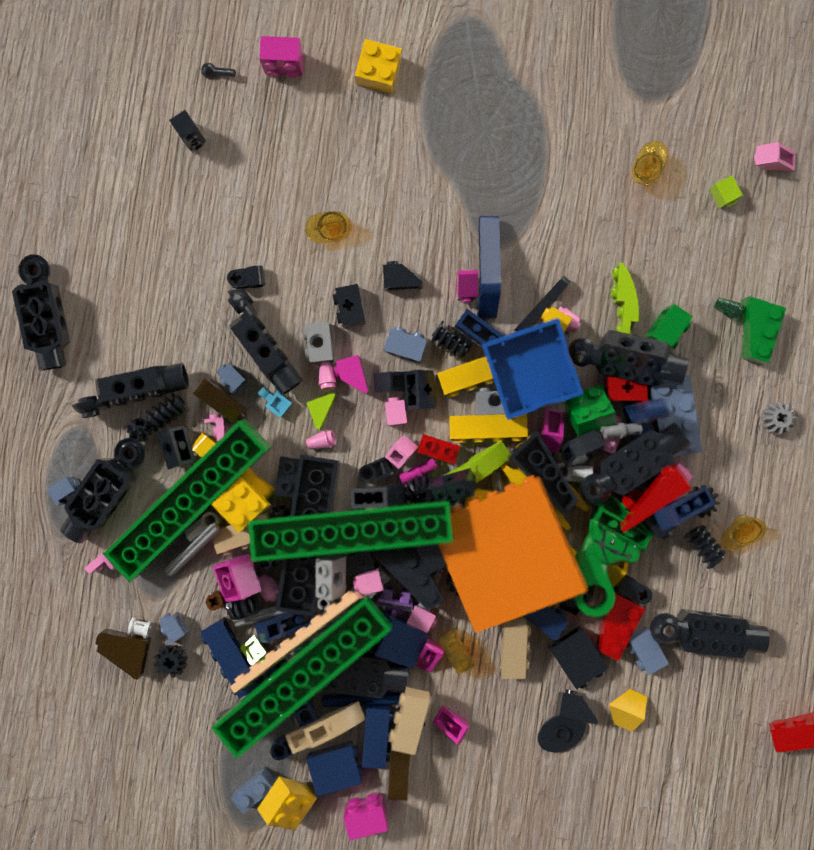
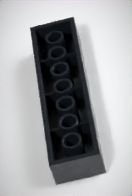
(312, 495)

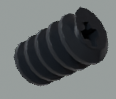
(450, 341)
(166, 412)
(706, 545)

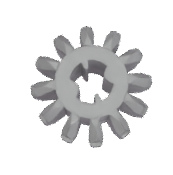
(785, 421)

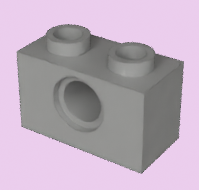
(325, 352)
(483, 404)
(330, 576)

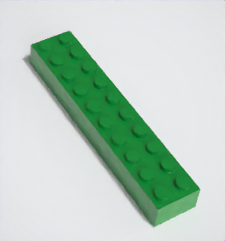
(187, 500)
(350, 531)
(301, 676)

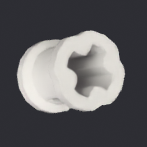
(139, 627)

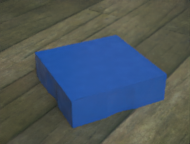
(532, 368)

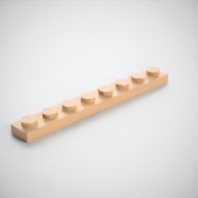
(302, 636)

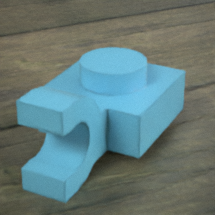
(276, 403)

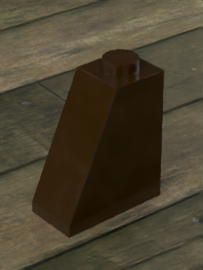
(220, 401)
(124, 651)
(398, 776)

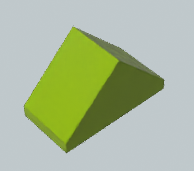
(320, 409)

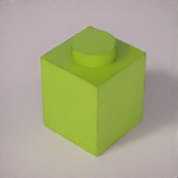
(726, 192)

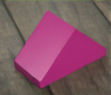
(430, 655)
(451, 724)

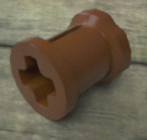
(210, 601)

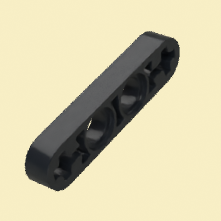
(543, 304)

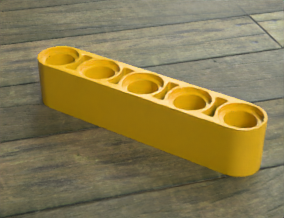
(205, 443)

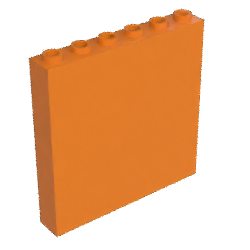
(510, 555)

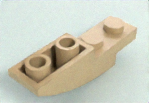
(325, 728)

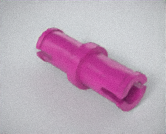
(418, 470)

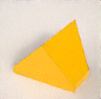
(629, 709)

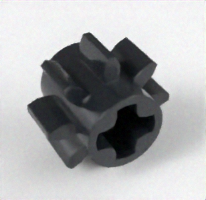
(139, 429)
(279, 512)
(266, 567)

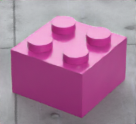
(281, 56)
(237, 578)
(366, 816)

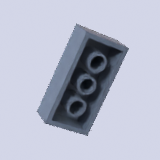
(681, 410)

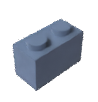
(405, 344)
(647, 651)
(253, 790)

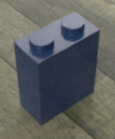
(401, 644)
(335, 768)

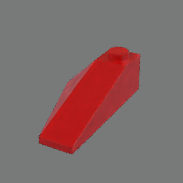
(664, 489)

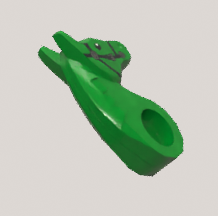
(593, 557)

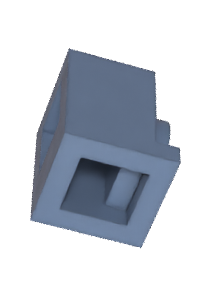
(231, 378)
(63, 490)
(173, 627)

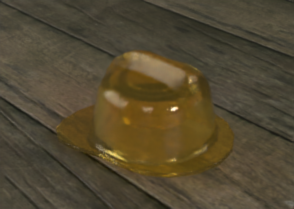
(650, 163)
(328, 227)
(743, 532)

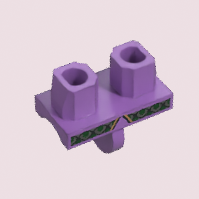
(395, 604)

